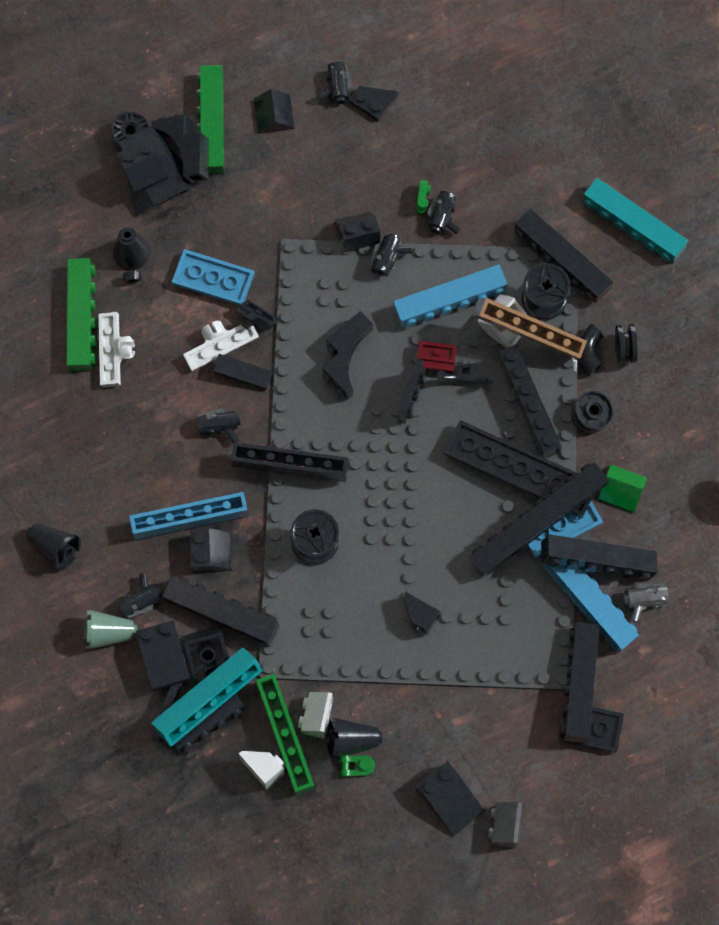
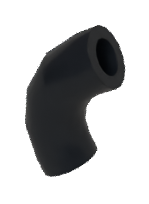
(589, 358)

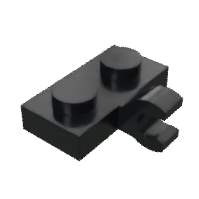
(257, 315)

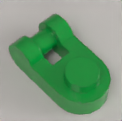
(422, 202)
(363, 766)

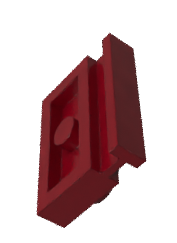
(437, 356)

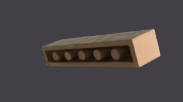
(529, 328)

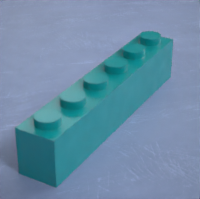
(634, 220)
(206, 697)

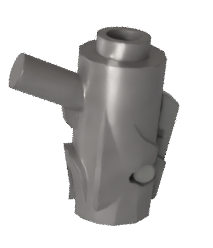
(645, 596)

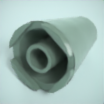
(106, 629)

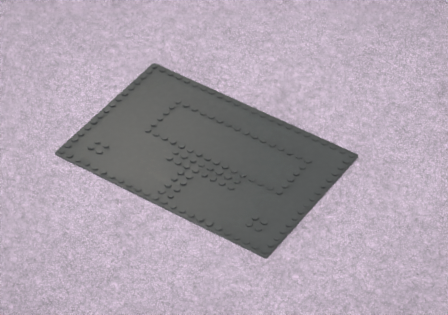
(405, 506)

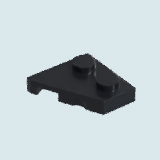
(373, 100)

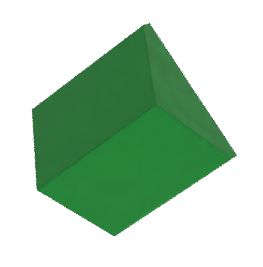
(623, 488)

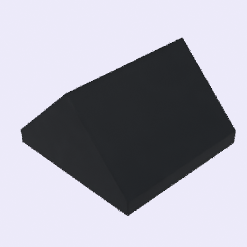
(273, 111)

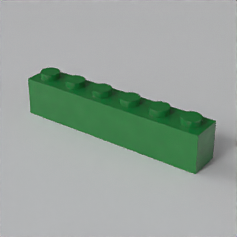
(212, 114)
(80, 315)
(285, 734)

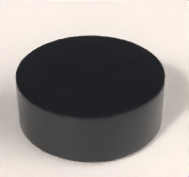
(132, 277)

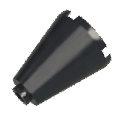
(131, 249)
(54, 544)
(350, 737)

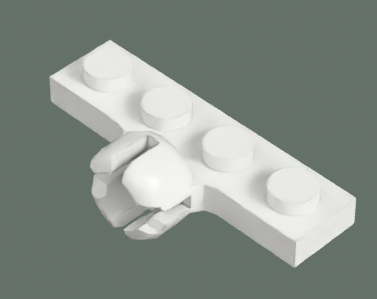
(218, 343)
(112, 349)

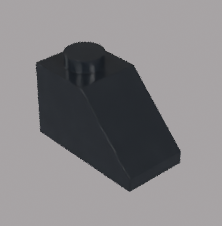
(420, 614)

